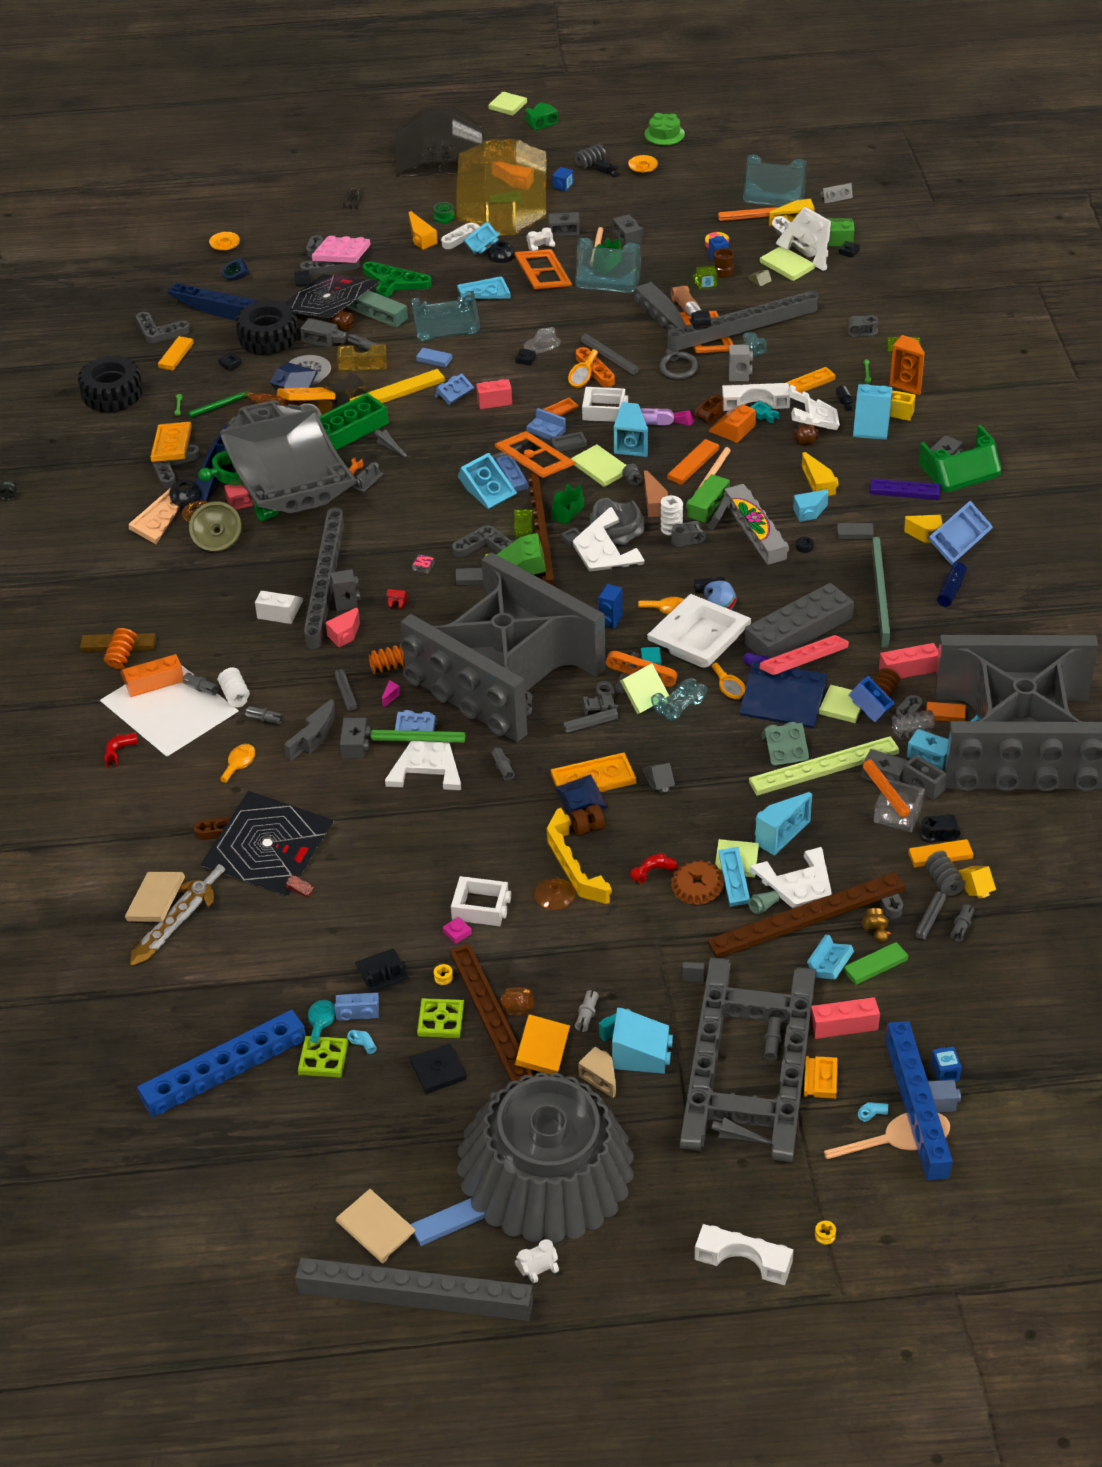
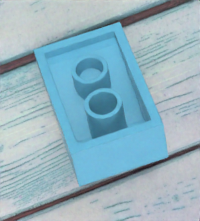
(486, 481)
(782, 822)

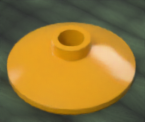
(643, 163)
(224, 240)

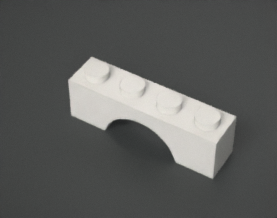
(772, 394)
(718, 1244)

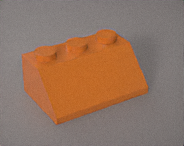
(907, 365)
(152, 675)

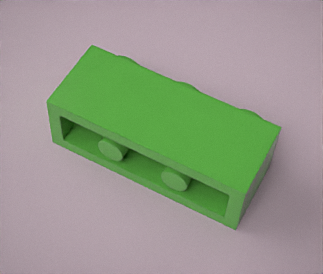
(707, 498)

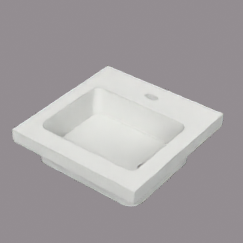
(699, 630)

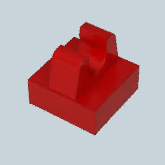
(397, 596)

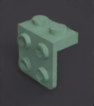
(786, 743)

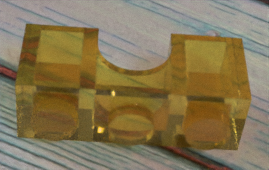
(372, 359)

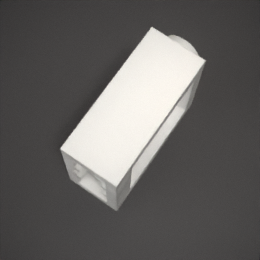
(605, 396)
(480, 914)

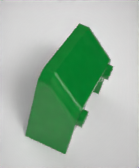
(962, 468)

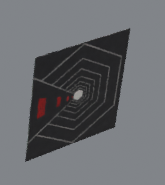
(329, 295)
(267, 842)

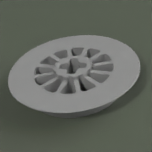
(316, 363)

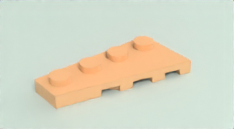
(155, 519)

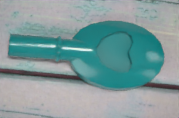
(320, 1015)

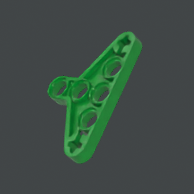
(396, 276)

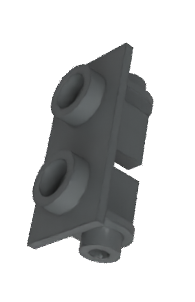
(367, 478)

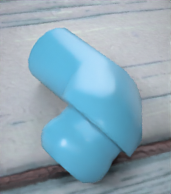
(362, 1038)
(870, 1109)

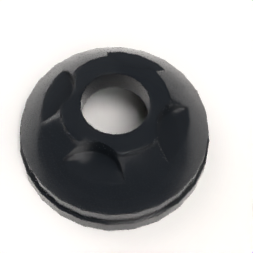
(501, 252)
(184, 497)

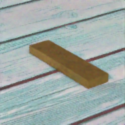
(100, 643)

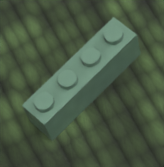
(380, 308)

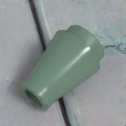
(761, 902)

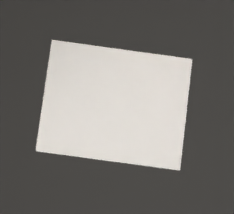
(170, 714)

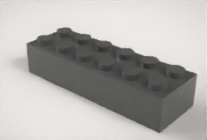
(799, 622)

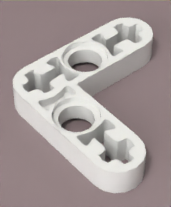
(457, 236)

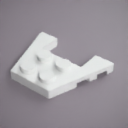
(811, 229)
(816, 413)
(597, 548)
(426, 759)
(801, 885)

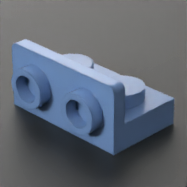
(454, 389)
(547, 425)
(413, 721)
(357, 1006)

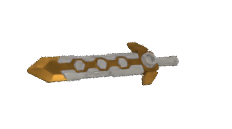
(194, 895)

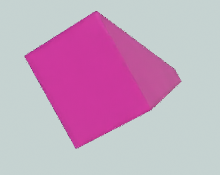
(684, 417)
(391, 692)

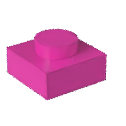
(457, 930)

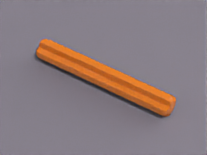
(744, 214)
(886, 788)

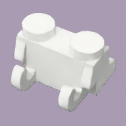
(539, 238)
(537, 1260)

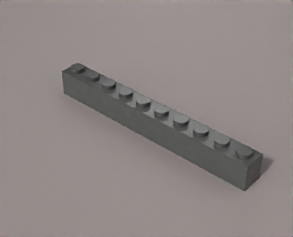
(414, 1289)

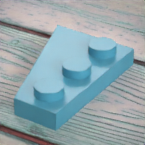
(486, 288)

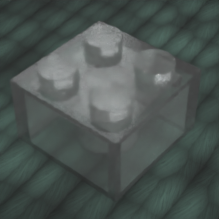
(887, 815)

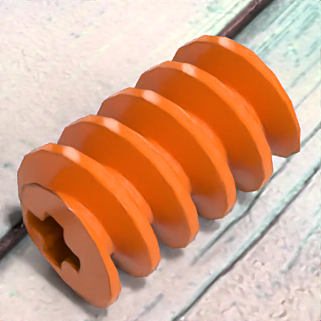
(119, 648)
(386, 658)

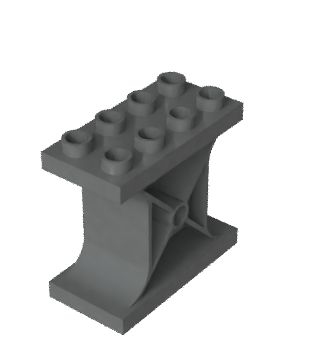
(503, 646)
(1022, 712)

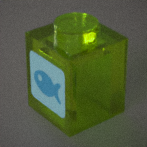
(705, 277)

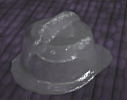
(544, 340)

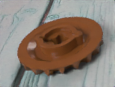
(697, 893)

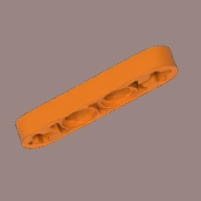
(605, 377)
(640, 663)

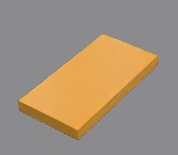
(171, 441)
(607, 772)

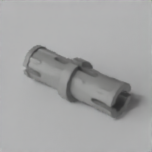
(586, 1010)

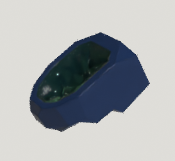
(235, 269)

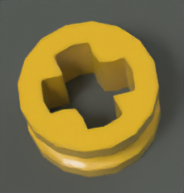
(443, 980)
(827, 1226)

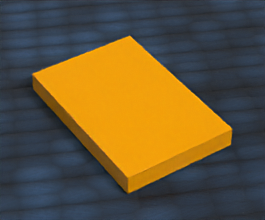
(305, 393)
(542, 1045)

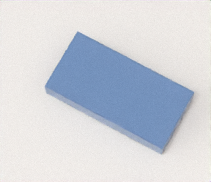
(434, 357)

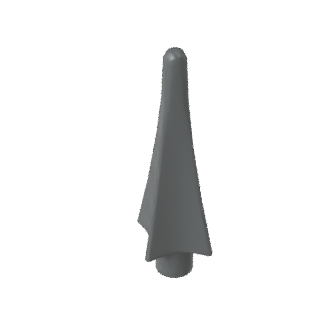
(387, 441)
(733, 1131)

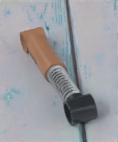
(690, 306)

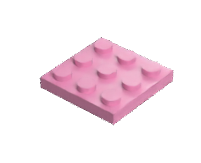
(341, 249)

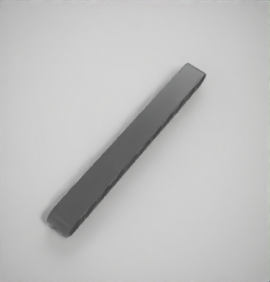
(743, 320)
(322, 583)

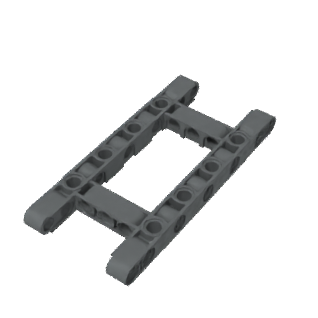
(758, 1005)

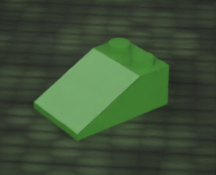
(841, 231)
(526, 554)

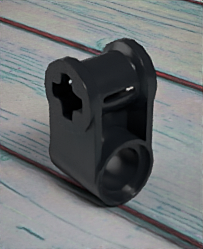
(941, 827)

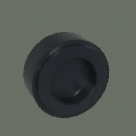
(804, 544)

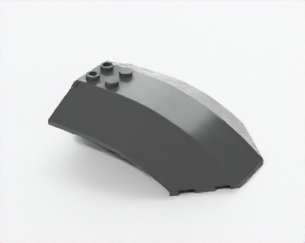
(285, 457)

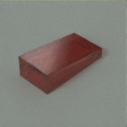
(299, 886)

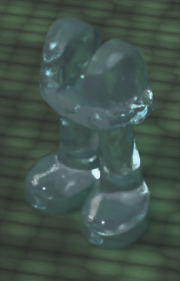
(688, 690)

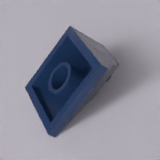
(293, 376)
(580, 794)

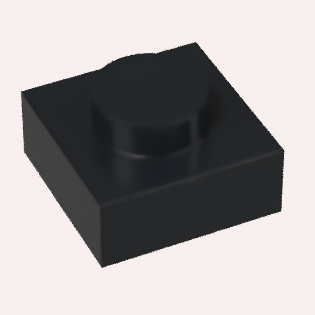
(849, 249)
(302, 278)
(525, 357)
(230, 361)

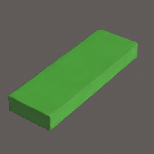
(875, 963)

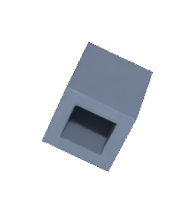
(945, 1095)

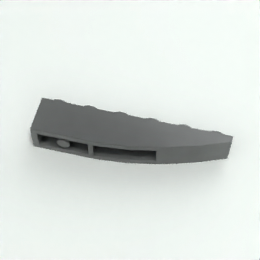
(658, 306)

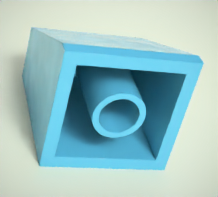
(872, 411)
(630, 431)
(640, 1043)

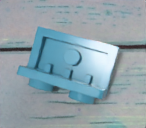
(481, 238)
(829, 958)

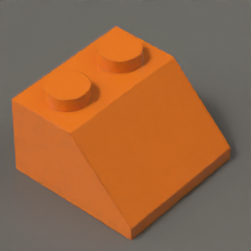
(735, 423)

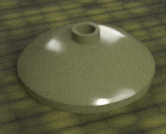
(209, 519)

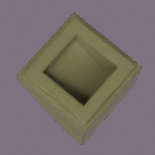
(760, 278)

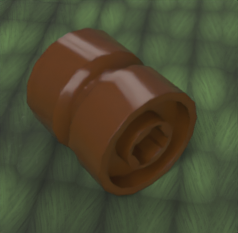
(724, 262)
(580, 820)

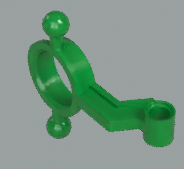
(232, 479)

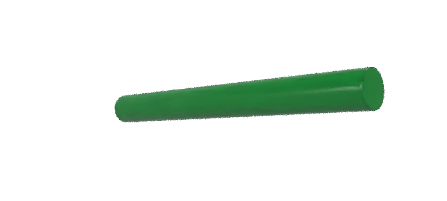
(217, 404)

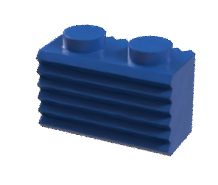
(611, 604)
(871, 699)

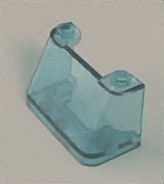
(774, 182)
(607, 267)
(446, 317)

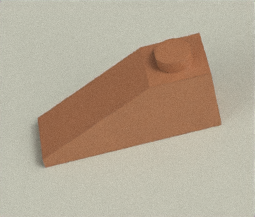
(654, 493)

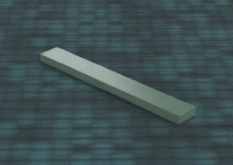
(880, 592)

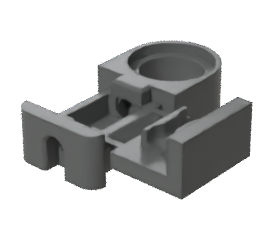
(602, 700)

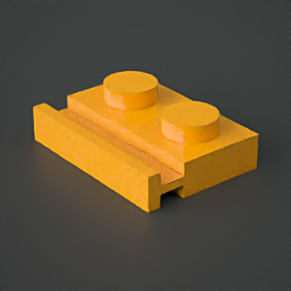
(820, 1077)

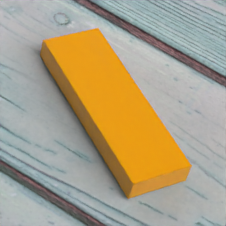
(175, 353)
(812, 380)
(955, 851)

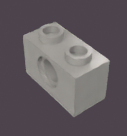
(739, 362)

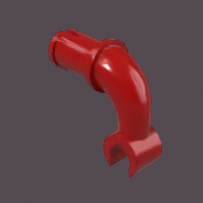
(118, 742)
(658, 860)

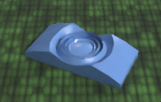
(960, 532)

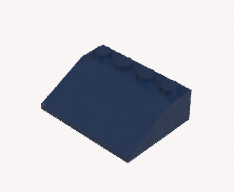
(784, 696)

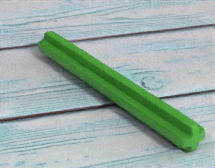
(428, 736)

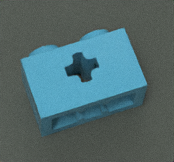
(929, 747)

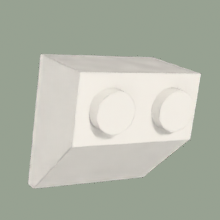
(277, 606)

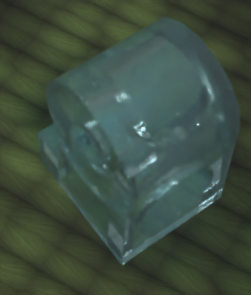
(755, 344)

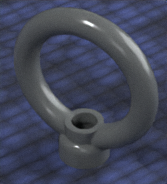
(674, 356)

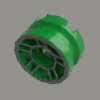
(444, 212)

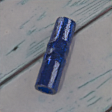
(952, 584)

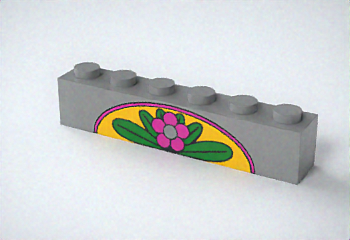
(756, 524)

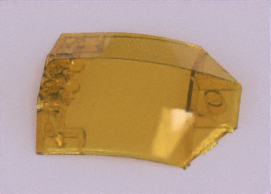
(502, 185)

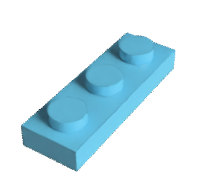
(734, 876)

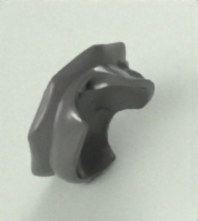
(630, 520)

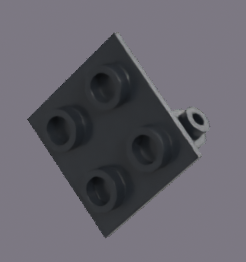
(382, 970)

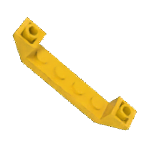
(593, 889)

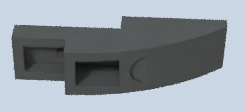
(317, 728)

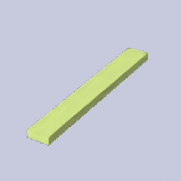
(819, 766)

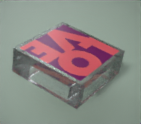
(423, 563)

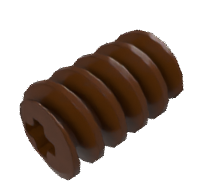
(887, 680)

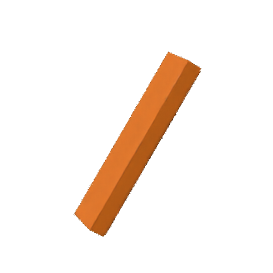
(693, 461)

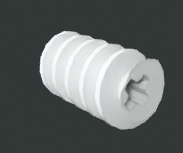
(671, 513)
(233, 687)

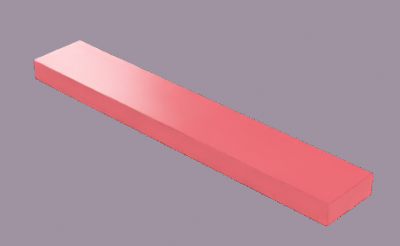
(803, 655)

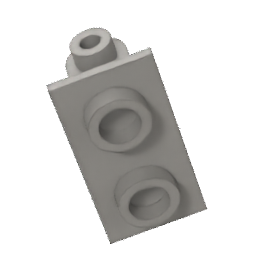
(837, 193)

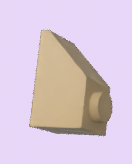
(599, 1071)

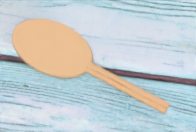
(897, 1134)

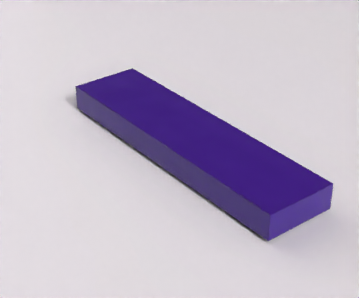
(905, 489)

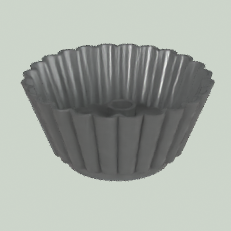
(545, 1159)

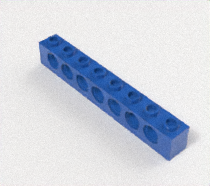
(221, 1063)
(918, 1101)

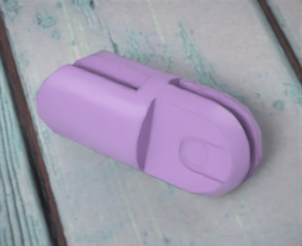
(657, 416)

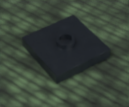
(438, 1068)

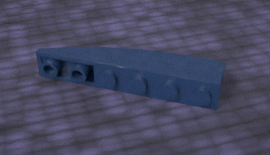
(210, 301)
(208, 487)

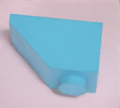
(810, 505)

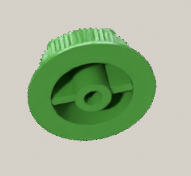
(664, 129)

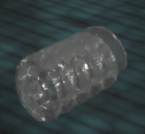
(913, 722)

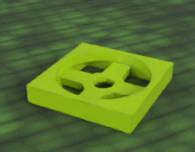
(439, 1031)
(320, 1070)

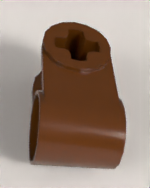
(710, 409)

